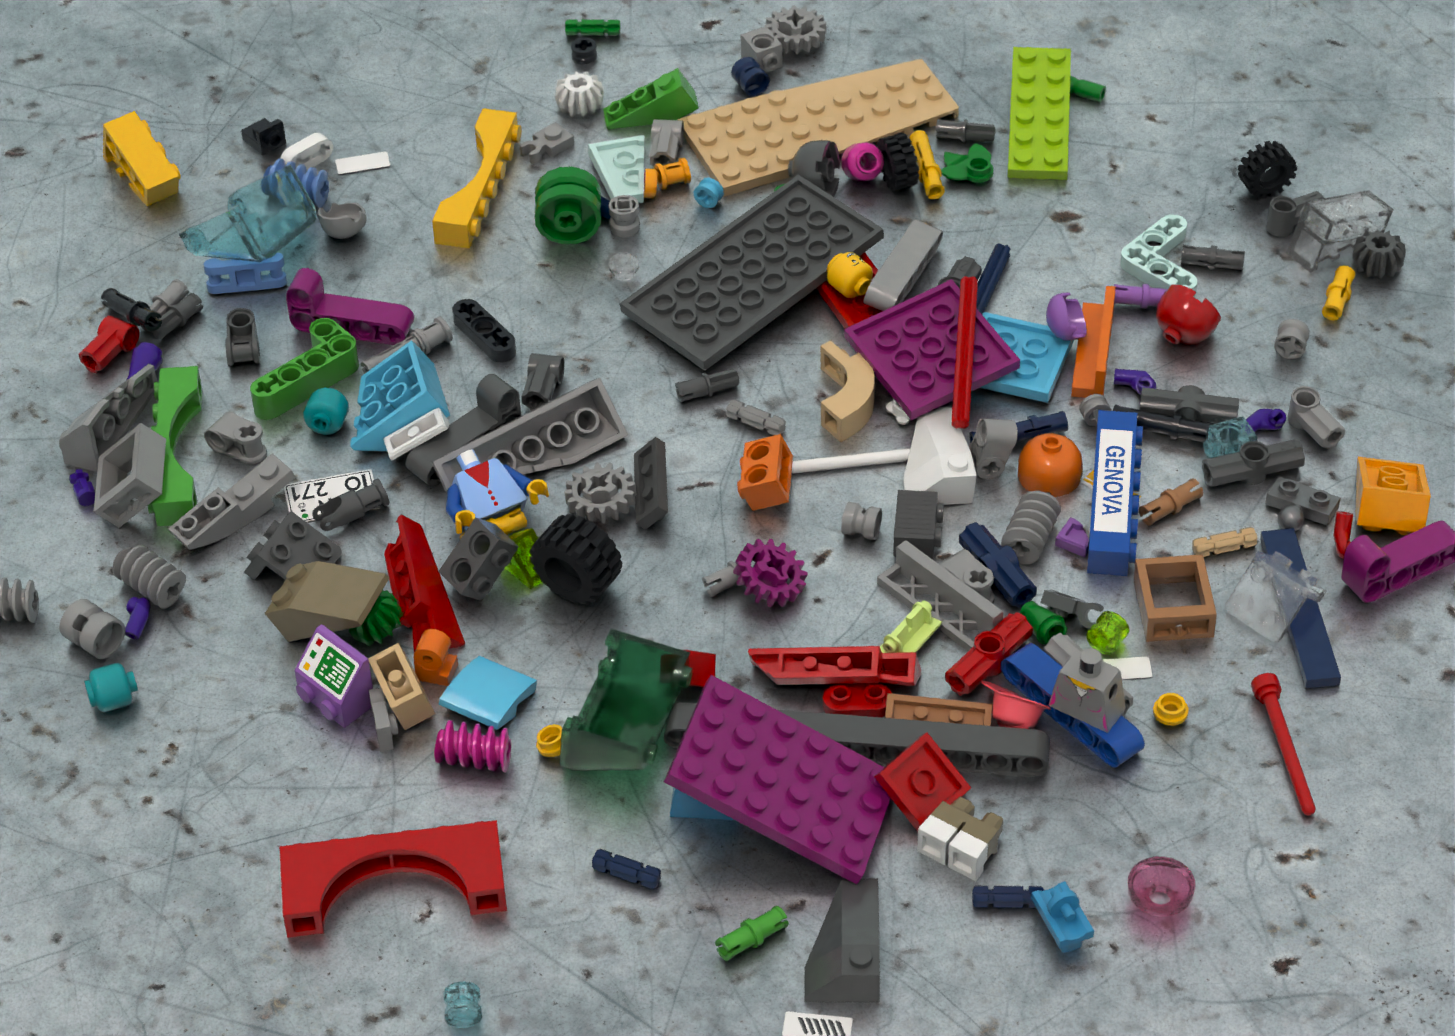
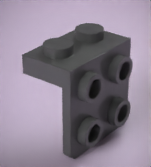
(290, 544)

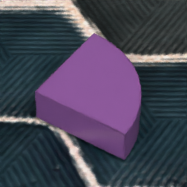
(1073, 538)

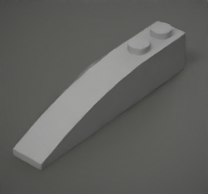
(546, 436)

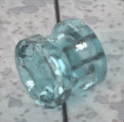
(462, 1004)

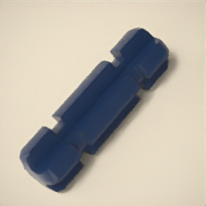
(626, 868)
(1003, 896)

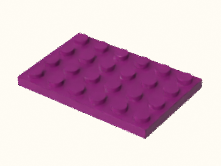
(780, 779)

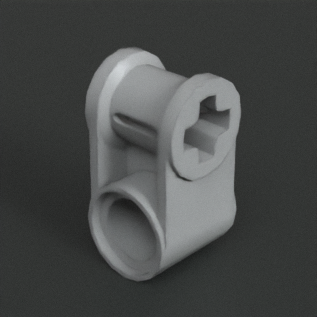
(237, 439)
(992, 446)
(971, 572)

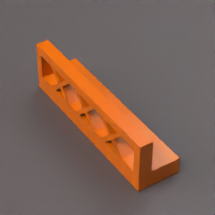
(1094, 348)

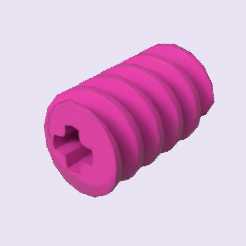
(473, 747)

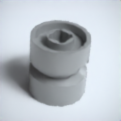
(92, 628)

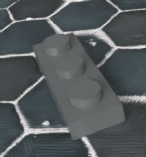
(650, 483)

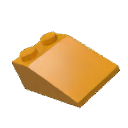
(1391, 495)

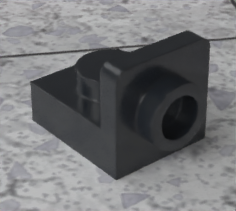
(265, 135)

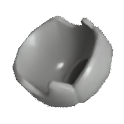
(342, 220)

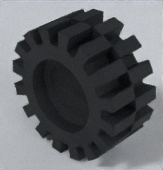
(899, 162)
(1253, 170)

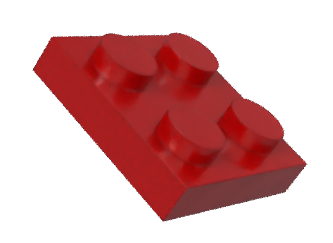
(921, 780)

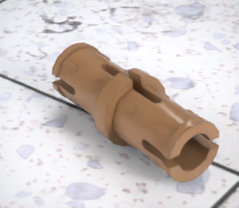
(1170, 501)

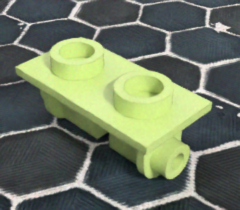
(912, 631)

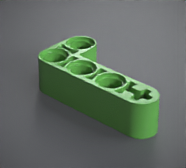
(325, 364)

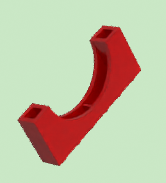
(322, 871)

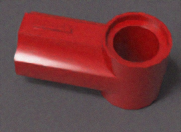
(111, 338)

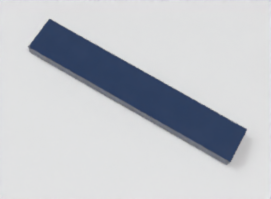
(1308, 628)

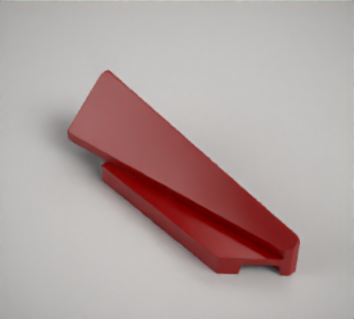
(419, 585)
(836, 665)

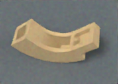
(853, 405)

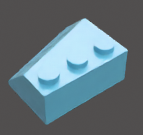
(396, 395)

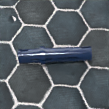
(1038, 425)

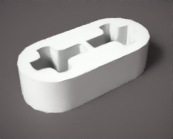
(309, 151)

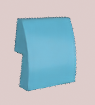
(487, 692)

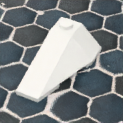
(940, 459)

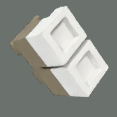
(959, 838)

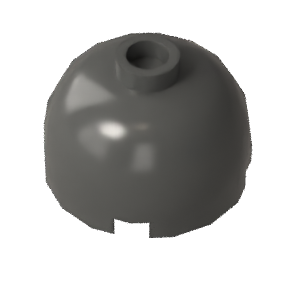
(817, 164)

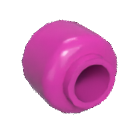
(871, 160)

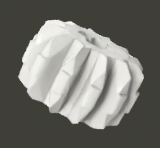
(579, 94)

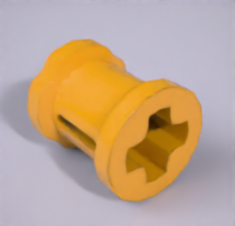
(673, 173)

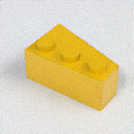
(140, 158)

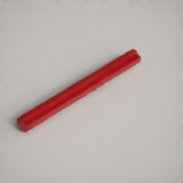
(964, 352)

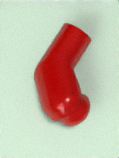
(1342, 531)

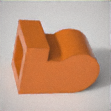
(432, 658)

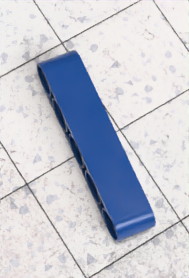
(1035, 677)

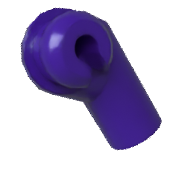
(139, 611)

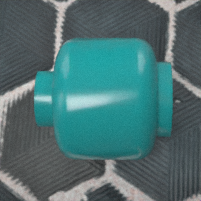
(326, 411)
(110, 687)

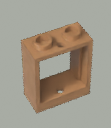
(1161, 623)

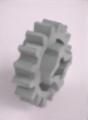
(797, 28)
(600, 492)

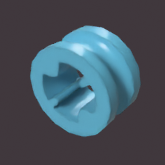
(708, 192)

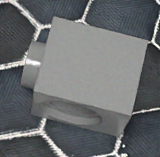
(763, 47)

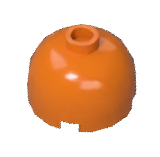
(1050, 465)

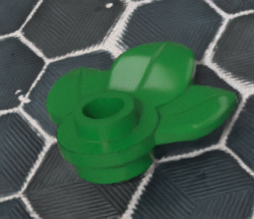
(974, 166)

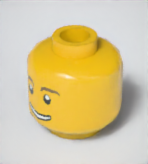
(849, 274)

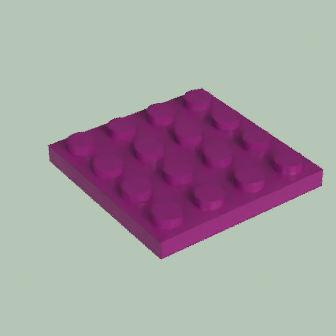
(916, 349)

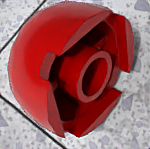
(1185, 317)

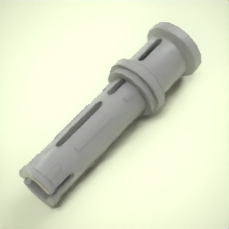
(424, 338)

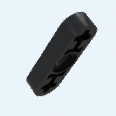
(486, 342)

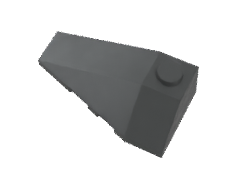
(847, 949)

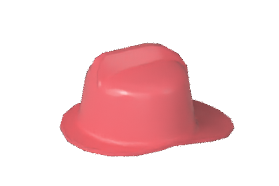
(1013, 709)

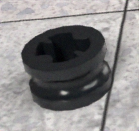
(584, 50)

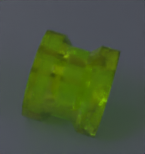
(1107, 632)

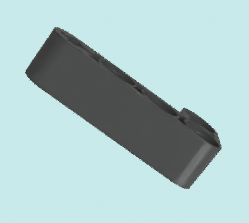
(496, 406)

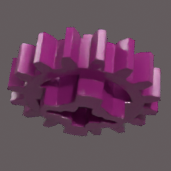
(770, 572)

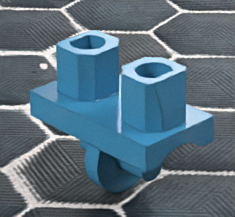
(1063, 916)

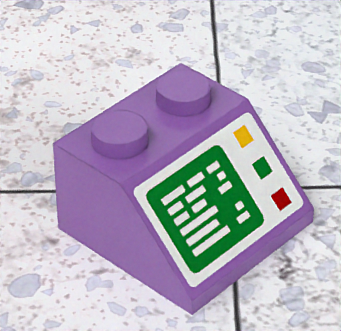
(334, 677)

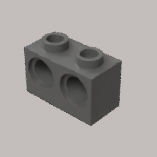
(478, 559)

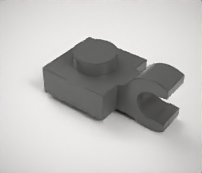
(1065, 604)

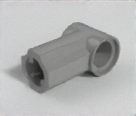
(666, 139)
(1308, 414)

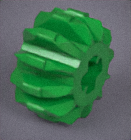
(380, 621)

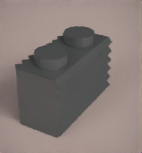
(917, 519)

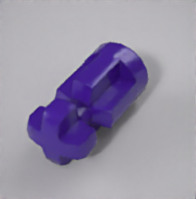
(83, 490)

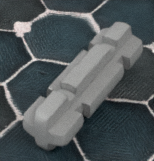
(755, 417)

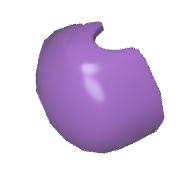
(1065, 317)

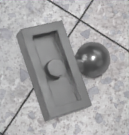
(1301, 502)

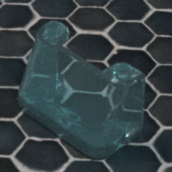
(257, 222)

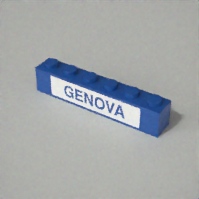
(1113, 493)

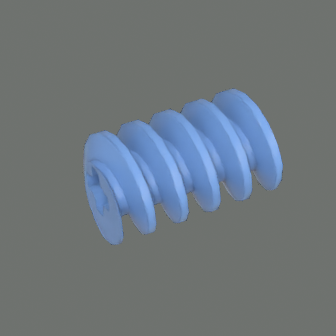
(315, 185)

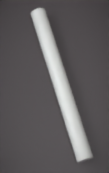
(850, 461)

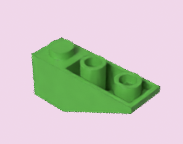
(665, 98)

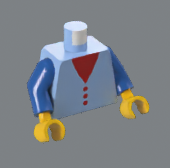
(488, 490)

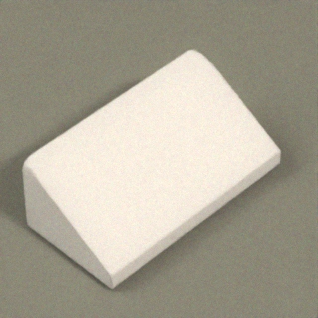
(416, 433)

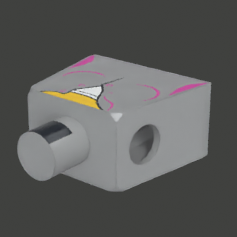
(1089, 690)

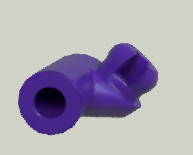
(1135, 379)
(1267, 419)

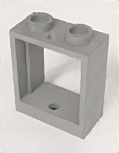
(138, 451)

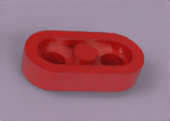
(856, 699)

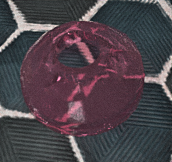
(1163, 876)

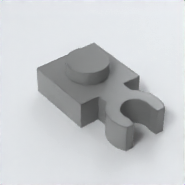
(548, 141)
(384, 723)

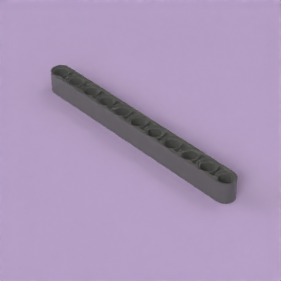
(883, 739)

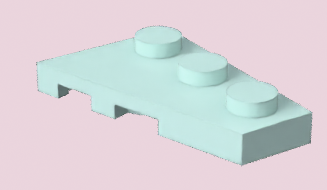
(620, 166)

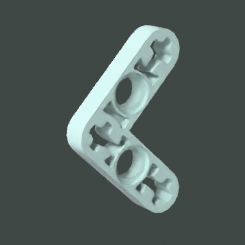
(1141, 259)

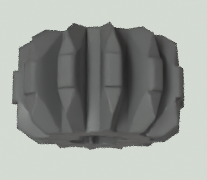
(1379, 254)

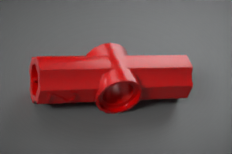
(988, 652)

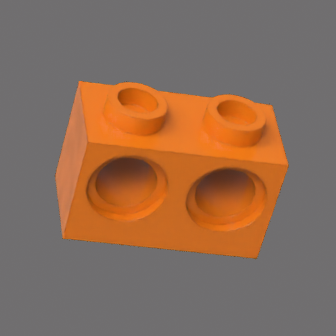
(765, 472)

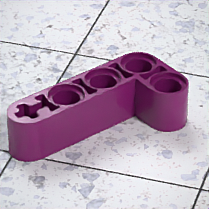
(360, 317)
(1380, 571)

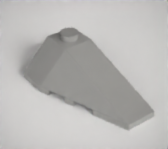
(107, 420)

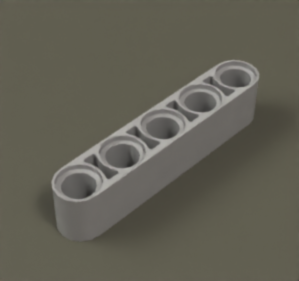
(903, 266)

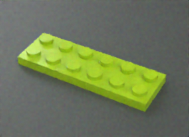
(1039, 113)

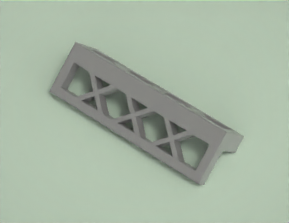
(949, 593)

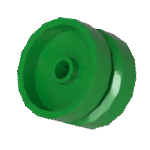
(567, 205)

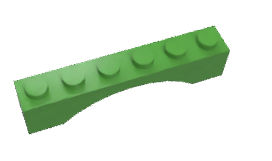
(178, 402)

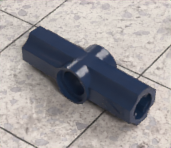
(1001, 561)

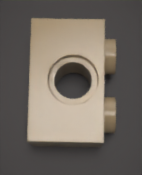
(401, 686)

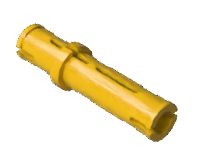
(929, 171)

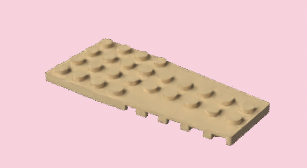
(758, 137)

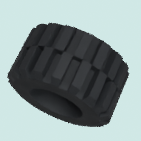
(576, 559)

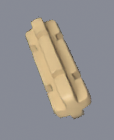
(1225, 542)

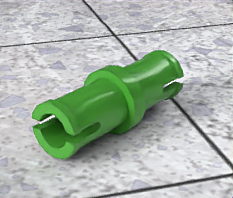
(751, 933)

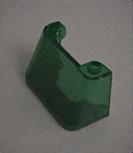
(625, 706)

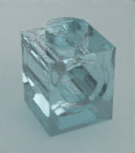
(1228, 437)

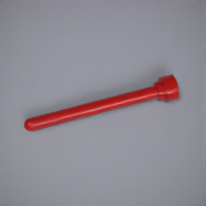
(1267, 691)

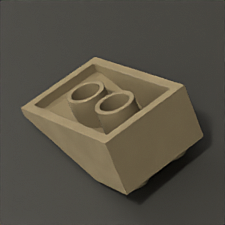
(323, 595)

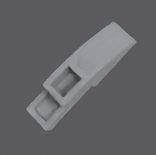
(229, 511)

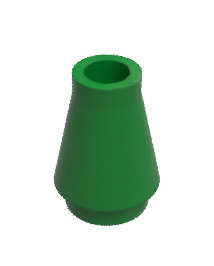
(1044, 622)

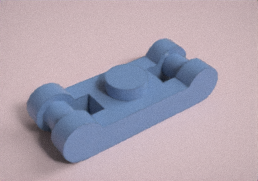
(244, 275)

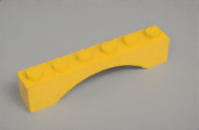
(461, 215)

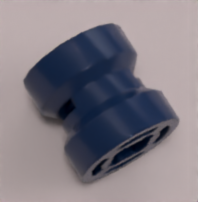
(750, 76)

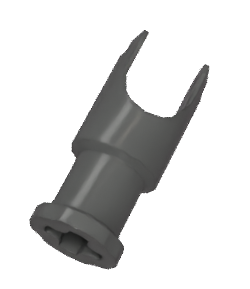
(350, 506)

